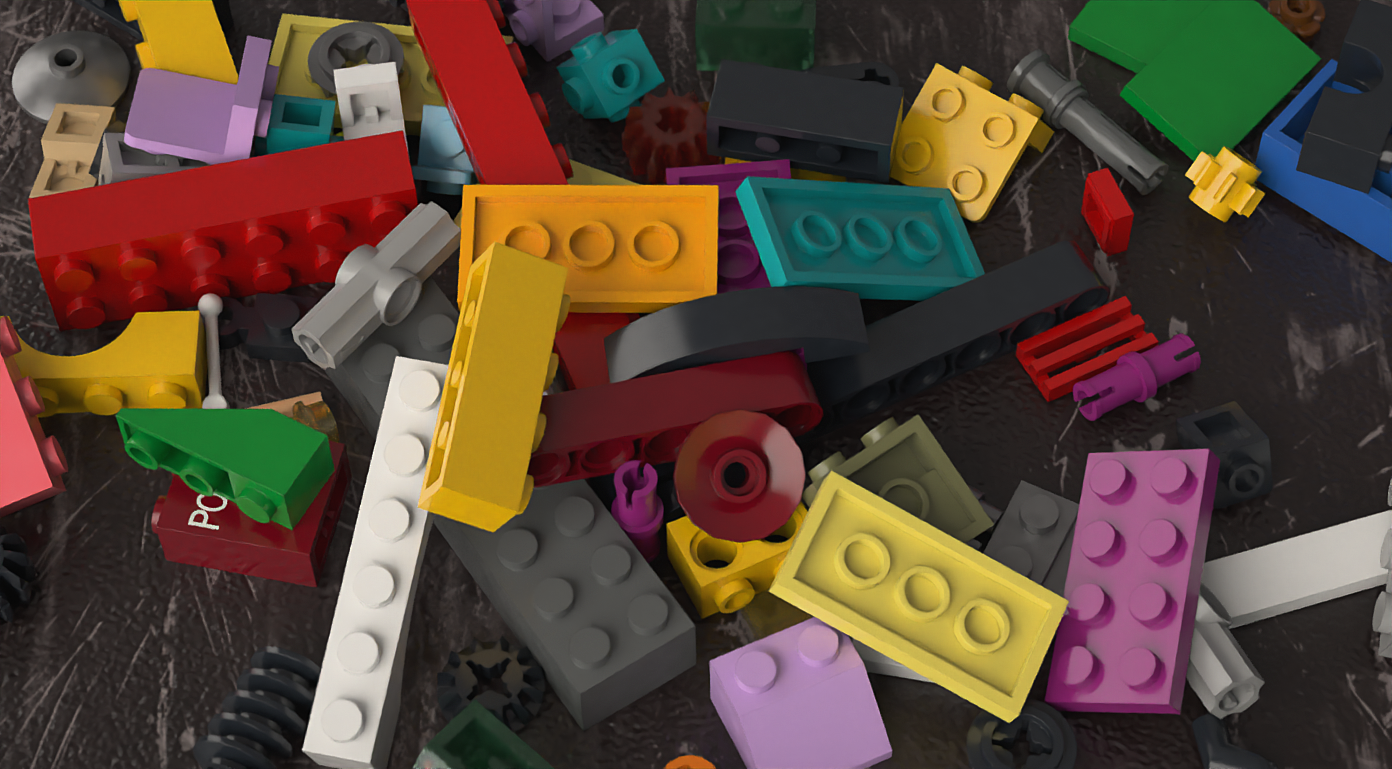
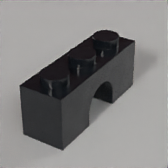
(1348, 131)

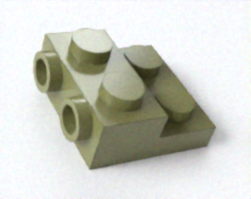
(912, 473)

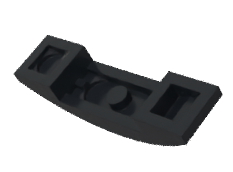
(738, 327)

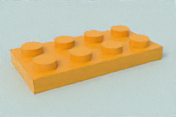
(620, 242)

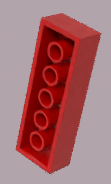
(218, 229)

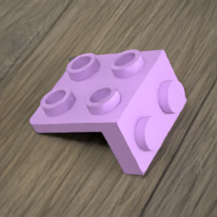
(202, 115)

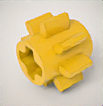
(1225, 184)

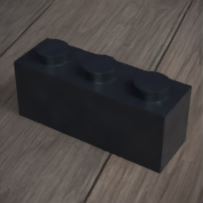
(805, 118)

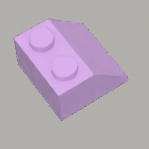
(799, 701)

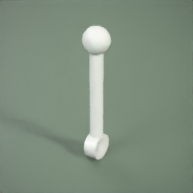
(210, 307)

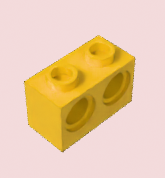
(750, 568)

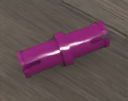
(1136, 376)
(638, 507)

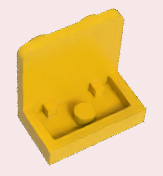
(966, 139)

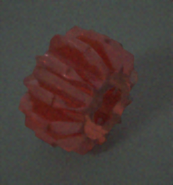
(667, 135)

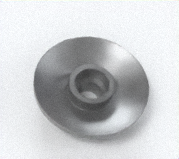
(70, 70)

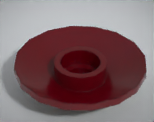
(771, 480)

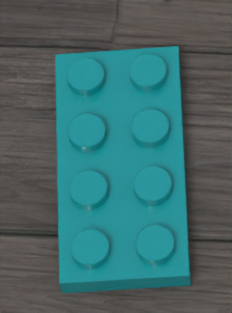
(859, 237)

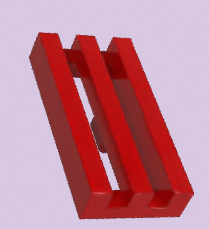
(1080, 340)

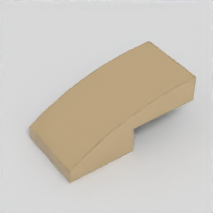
(70, 147)

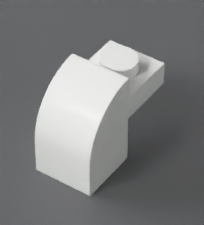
(369, 100)

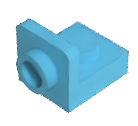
(441, 154)

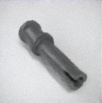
(1068, 106)

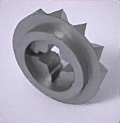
(351, 43)

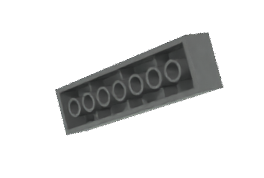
(559, 569)

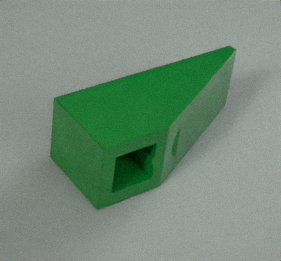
(245, 455)

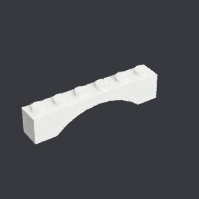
(367, 642)

